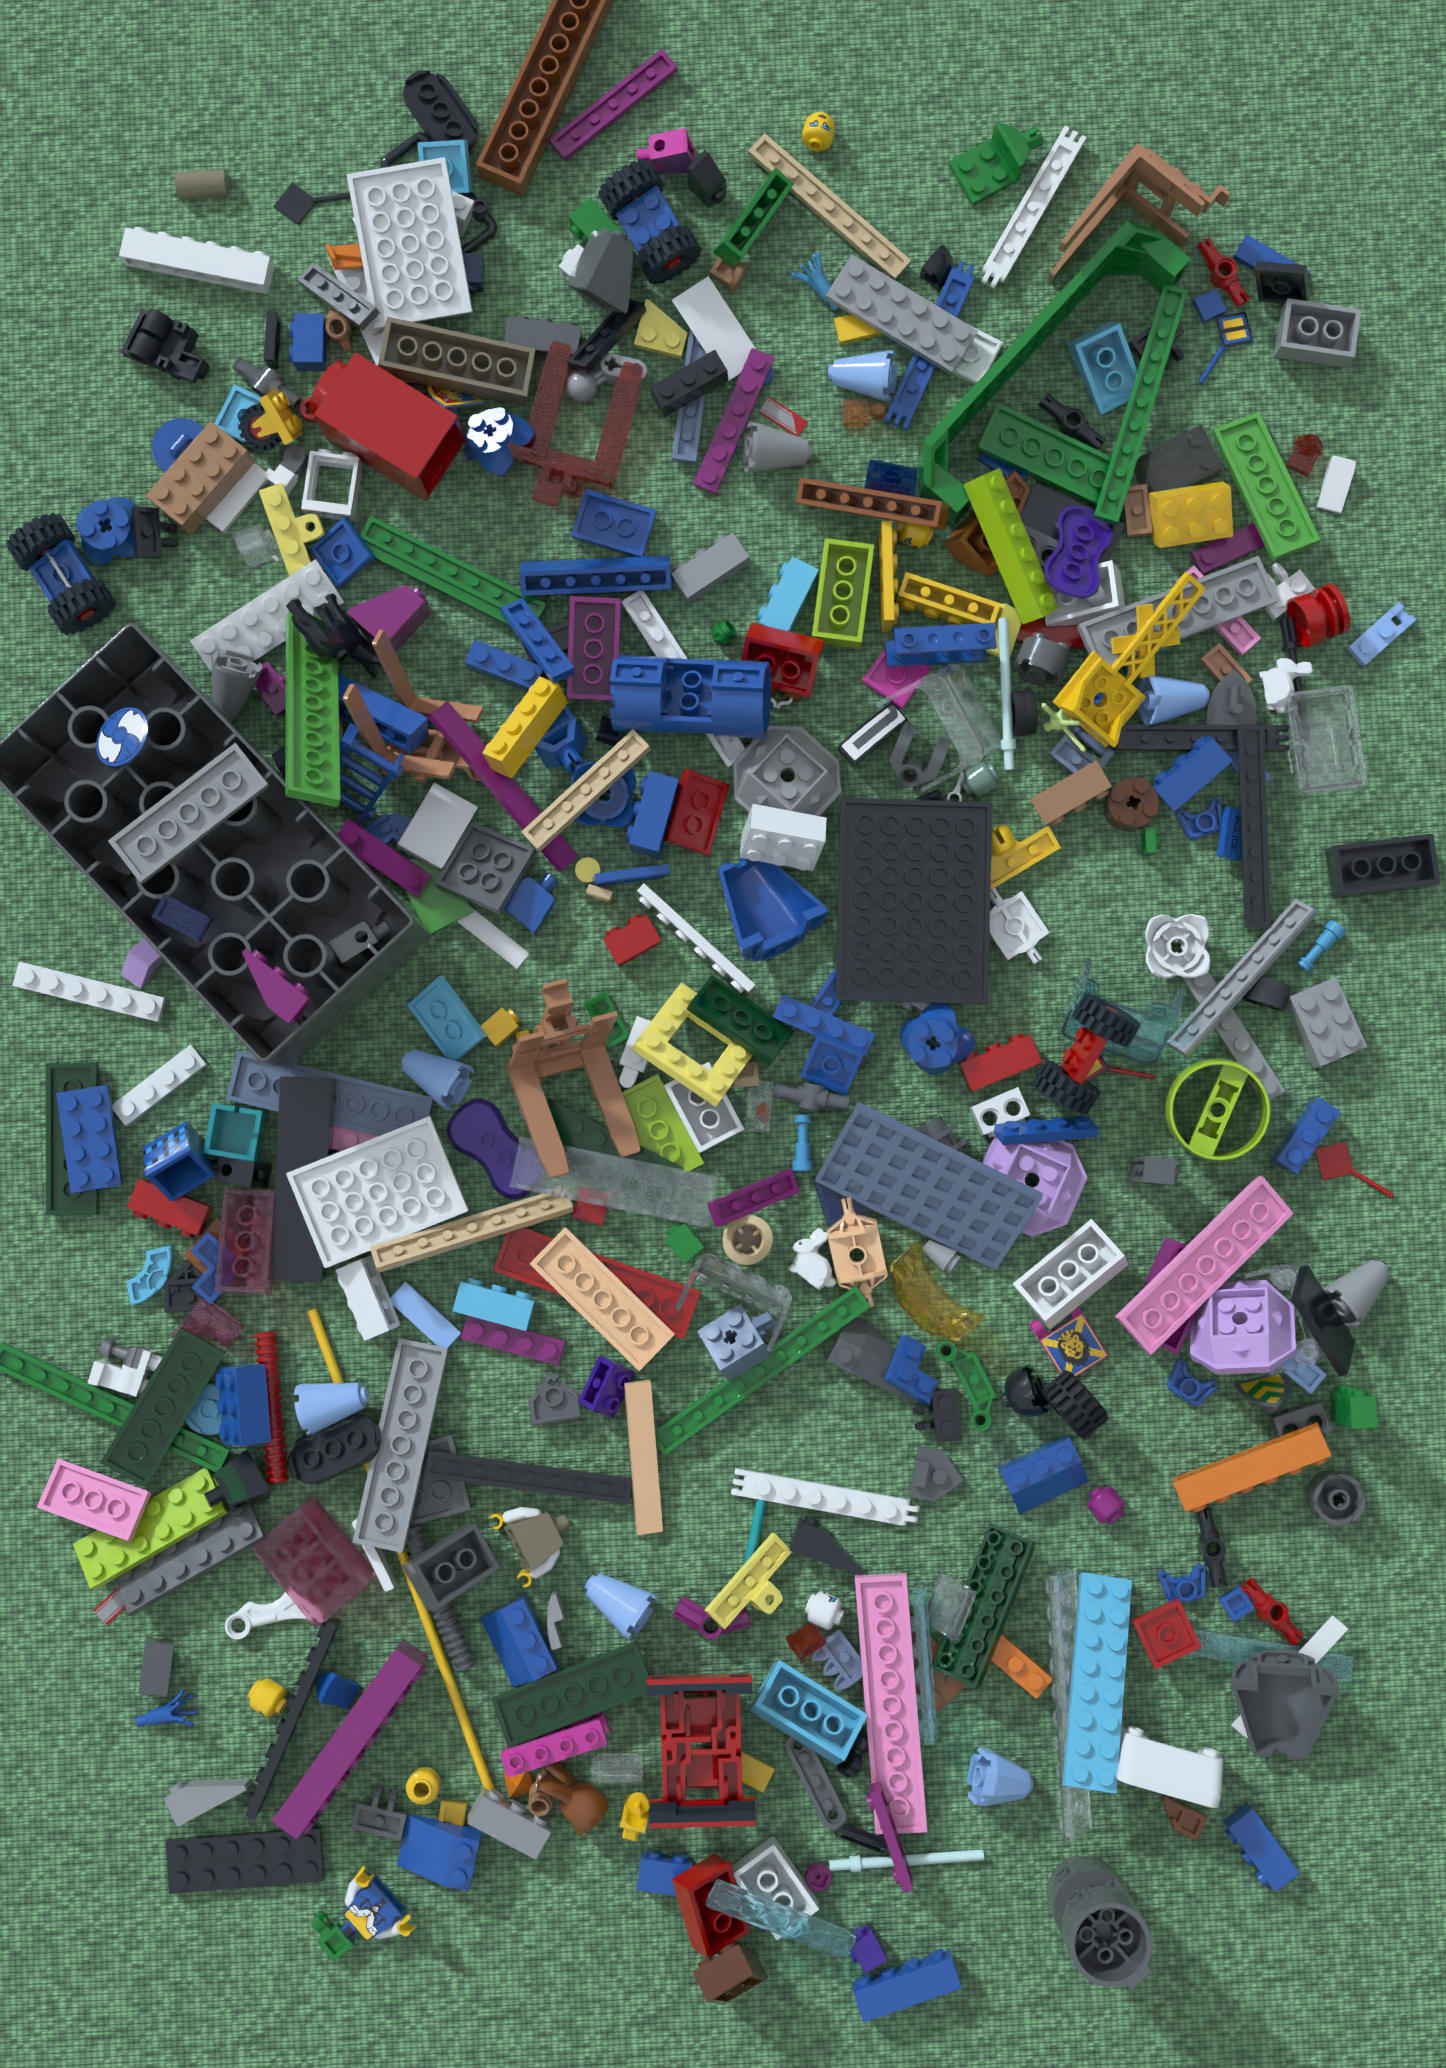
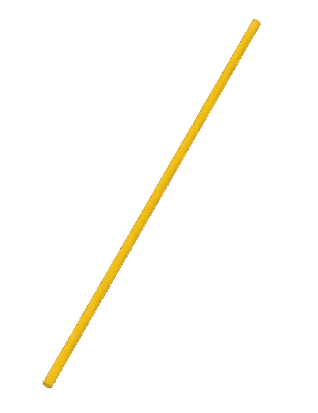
(424, 1614)

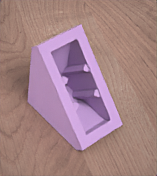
(141, 964)

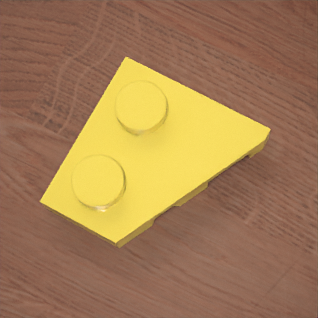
(660, 333)

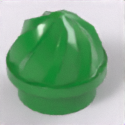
(723, 632)

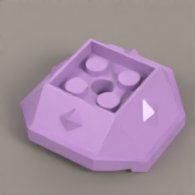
(1057, 1173)
(1252, 1347)

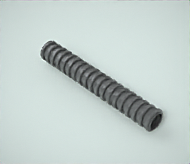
(445, 1616)

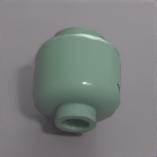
(980, 779)

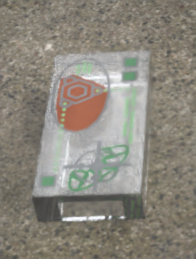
(759, 1107)

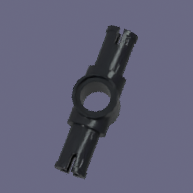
(1062, 413)
(1214, 1560)

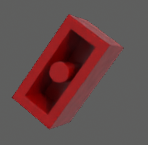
(632, 939)

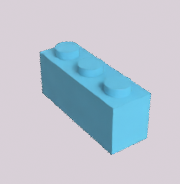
(789, 595)
(494, 1304)

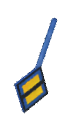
(1233, 331)

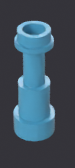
(1332, 932)
(802, 1148)

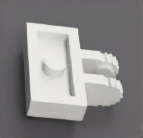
(1289, 588)

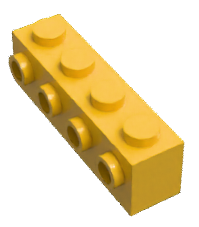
(945, 602)
(525, 727)

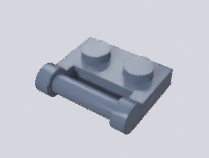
(1072, 758)

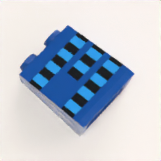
(177, 1161)

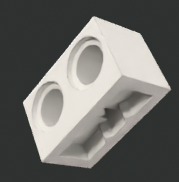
(997, 1106)

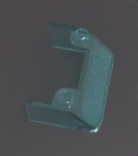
(1155, 1027)

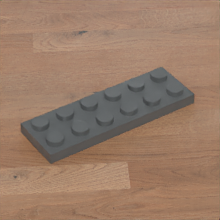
(190, 1558)

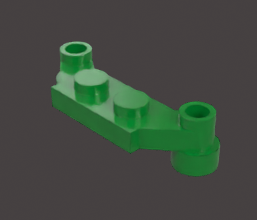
(973, 1381)

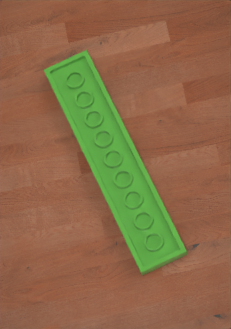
(311, 723)

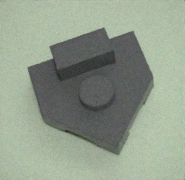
(554, 1403)
(932, 1474)

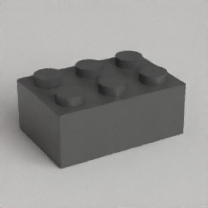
(451, 1566)

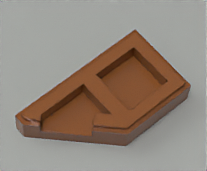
(1184, 1818)

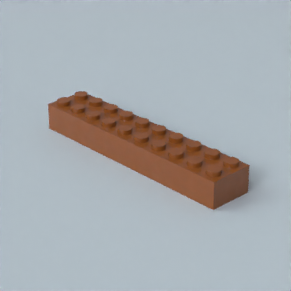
(541, 92)

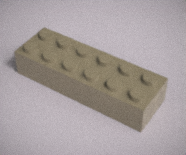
(456, 361)

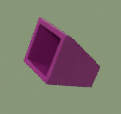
(396, 612)

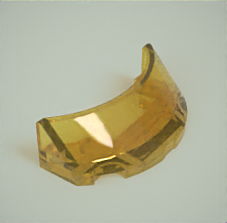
(926, 1300)

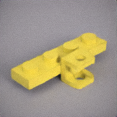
(289, 531)
(751, 1584)

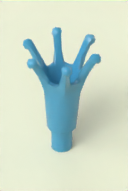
(816, 278)

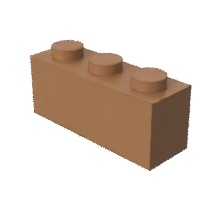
(1071, 793)

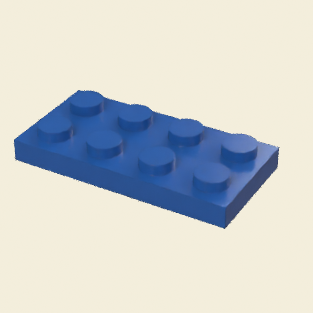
(89, 1139)

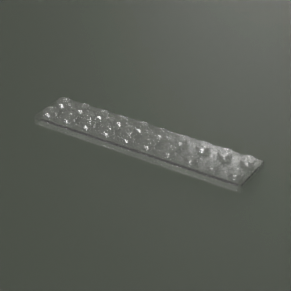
(1062, 1616)

